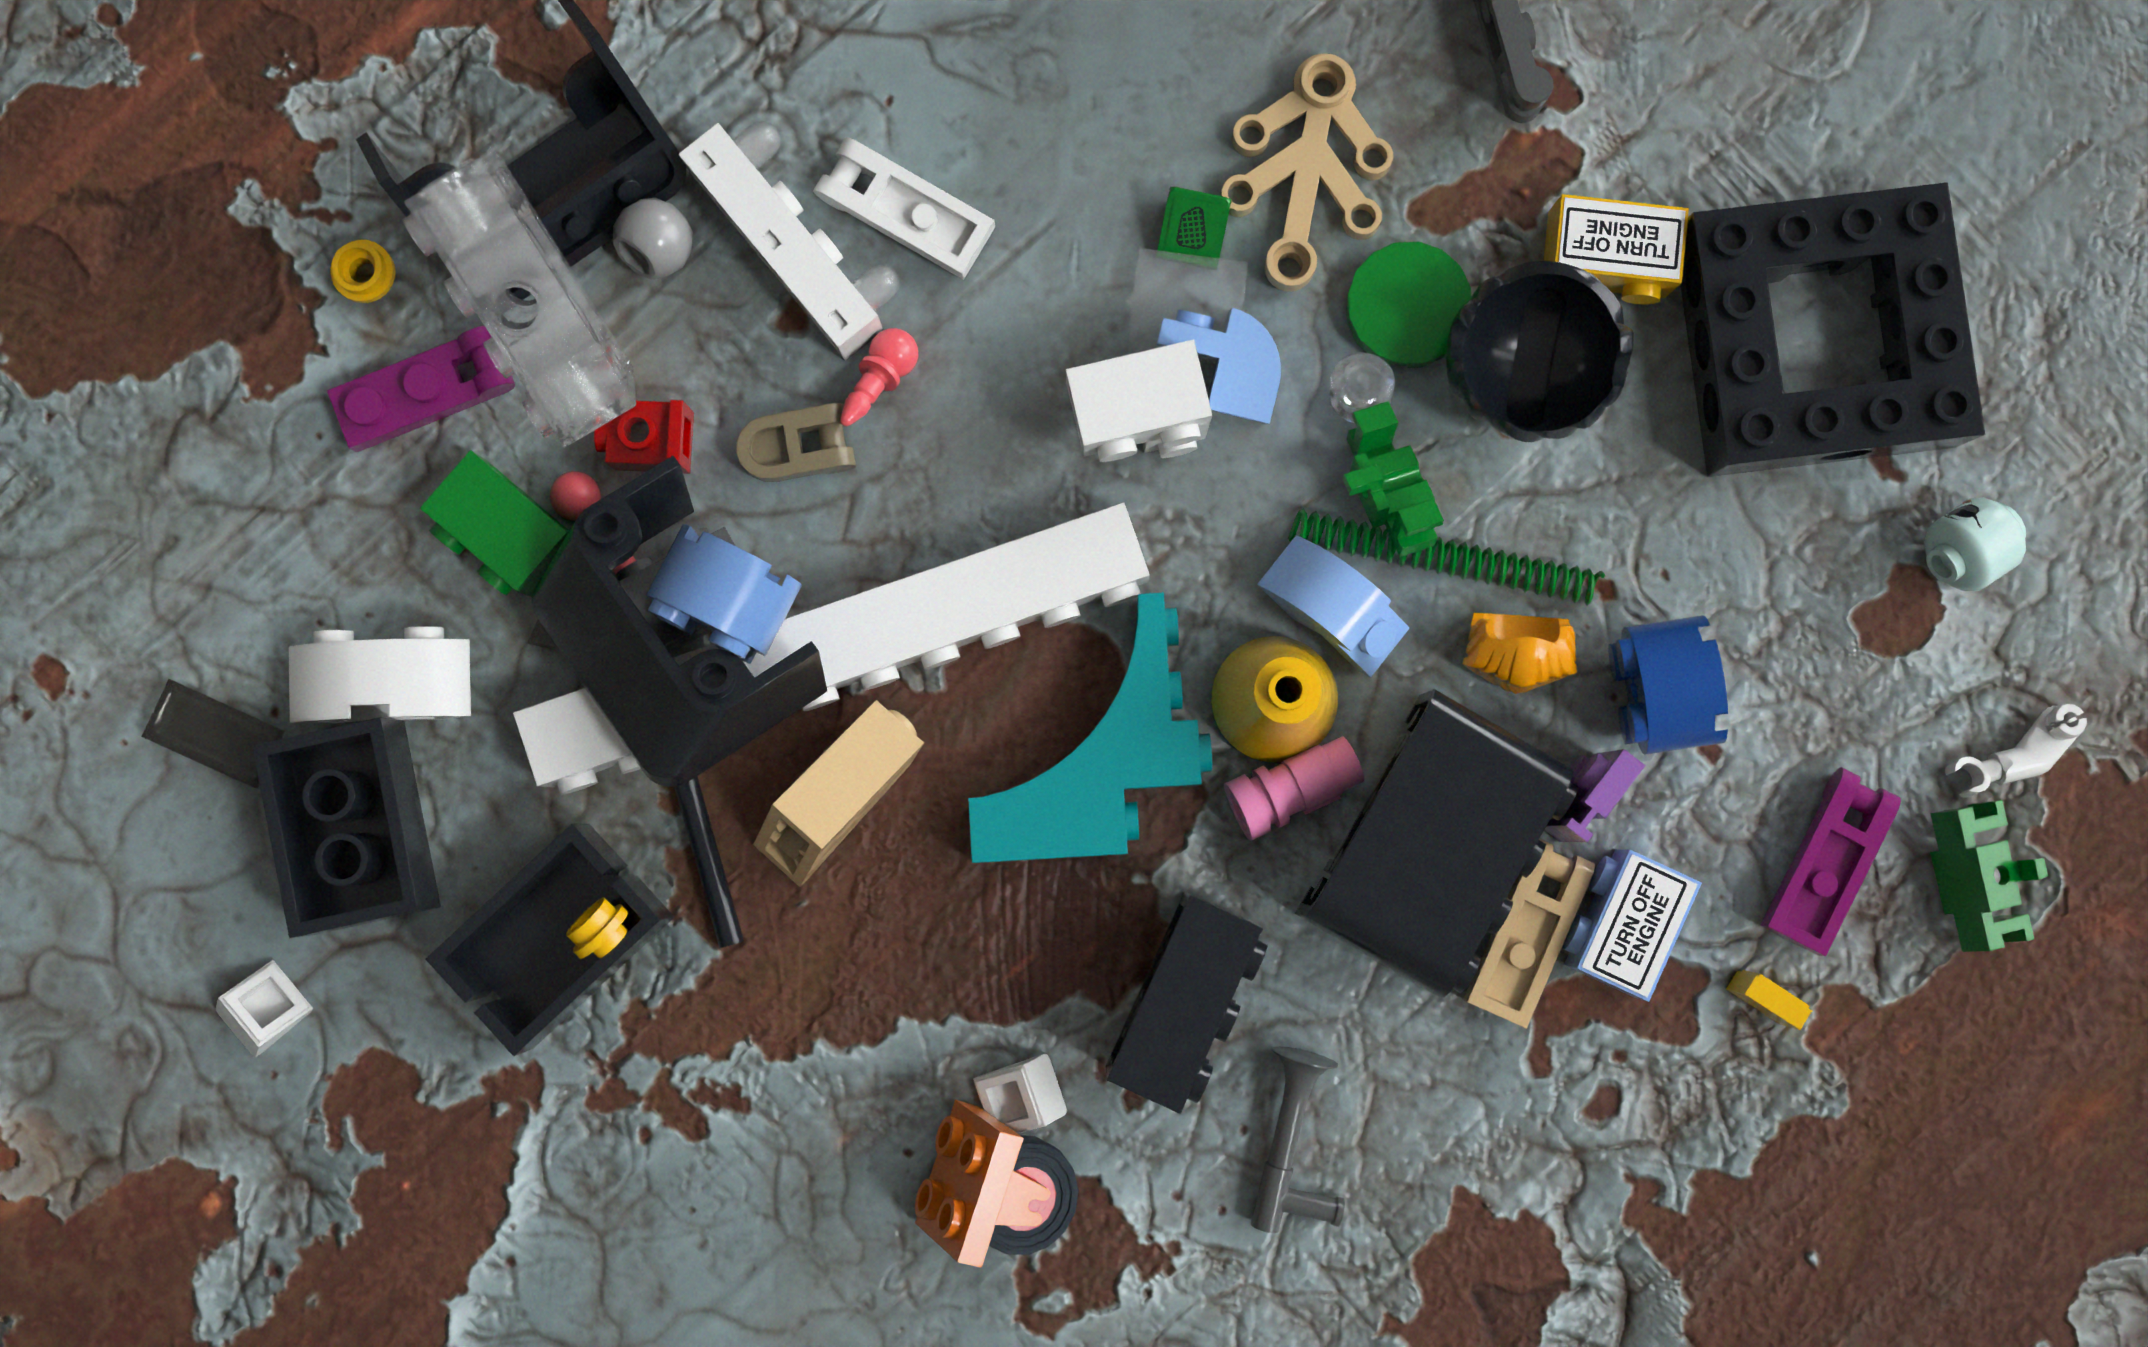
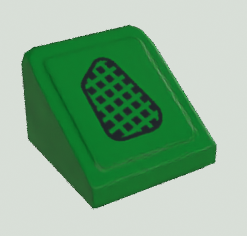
(1194, 223)

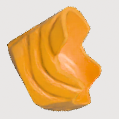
(1520, 650)

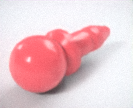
(891, 356)

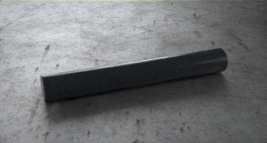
(709, 863)

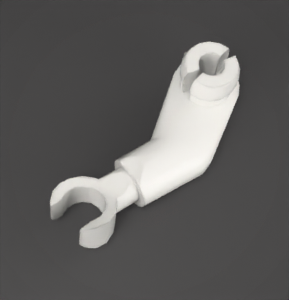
(2032, 756)

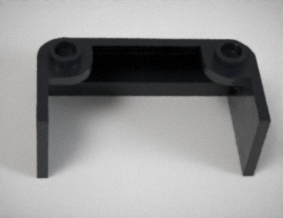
(585, 169)
(665, 713)

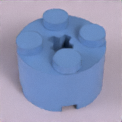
(722, 592)

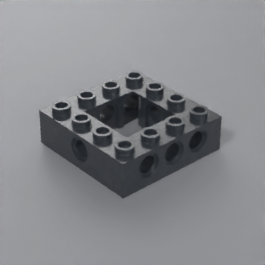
(1922, 317)

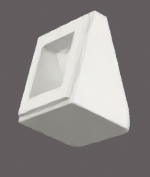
(262, 1008)
(1022, 1094)

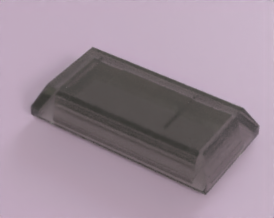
(209, 731)

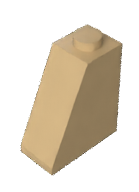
(837, 791)

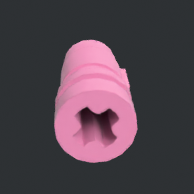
(1296, 785)

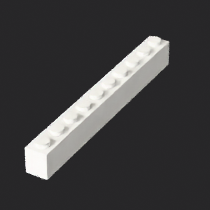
(887, 629)

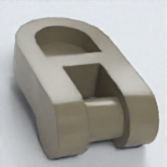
(773, 447)

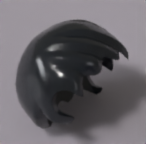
(1539, 351)

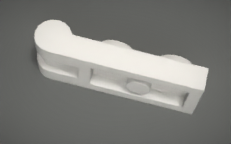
(906, 208)

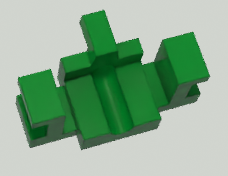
(1390, 481)
(1968, 880)

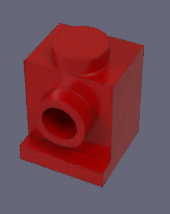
(668, 436)

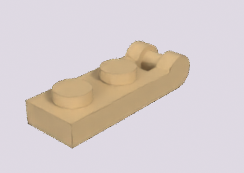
(1530, 940)

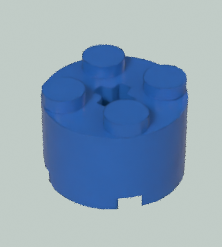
(1670, 684)

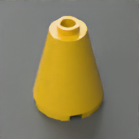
(1252, 713)

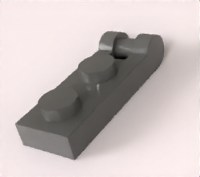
(1510, 44)

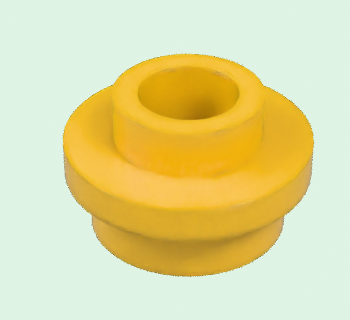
(350, 259)
(598, 929)

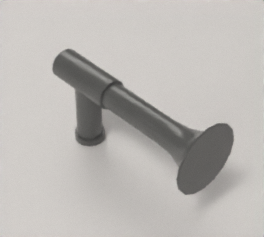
(1274, 1195)

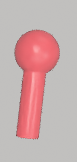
(572, 495)

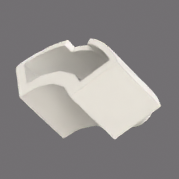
(378, 678)

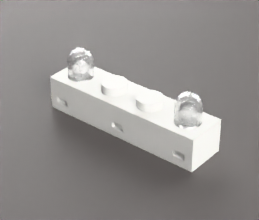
(771, 227)

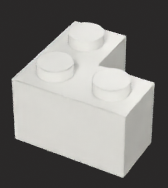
(1142, 399)

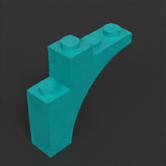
(1136, 745)

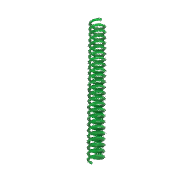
(1368, 536)

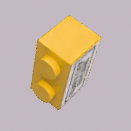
(1622, 243)

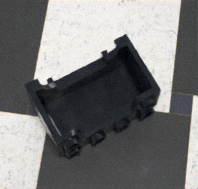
(1440, 845)

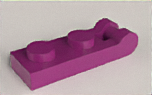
(417, 391)
(1831, 863)

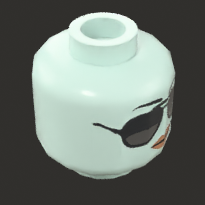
(1975, 543)

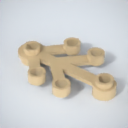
(1310, 161)

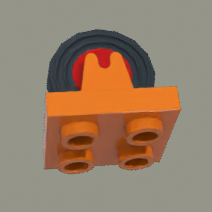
(993, 1189)

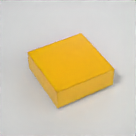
(1769, 999)

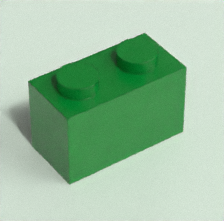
(496, 523)

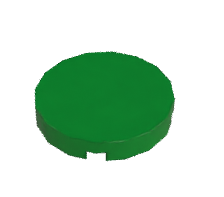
(1406, 303)

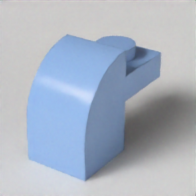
(1245, 357)
(1335, 603)

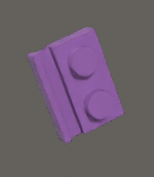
(1600, 786)

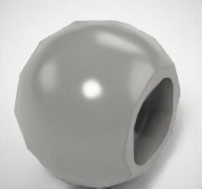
(653, 238)

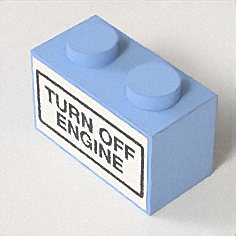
(1630, 922)

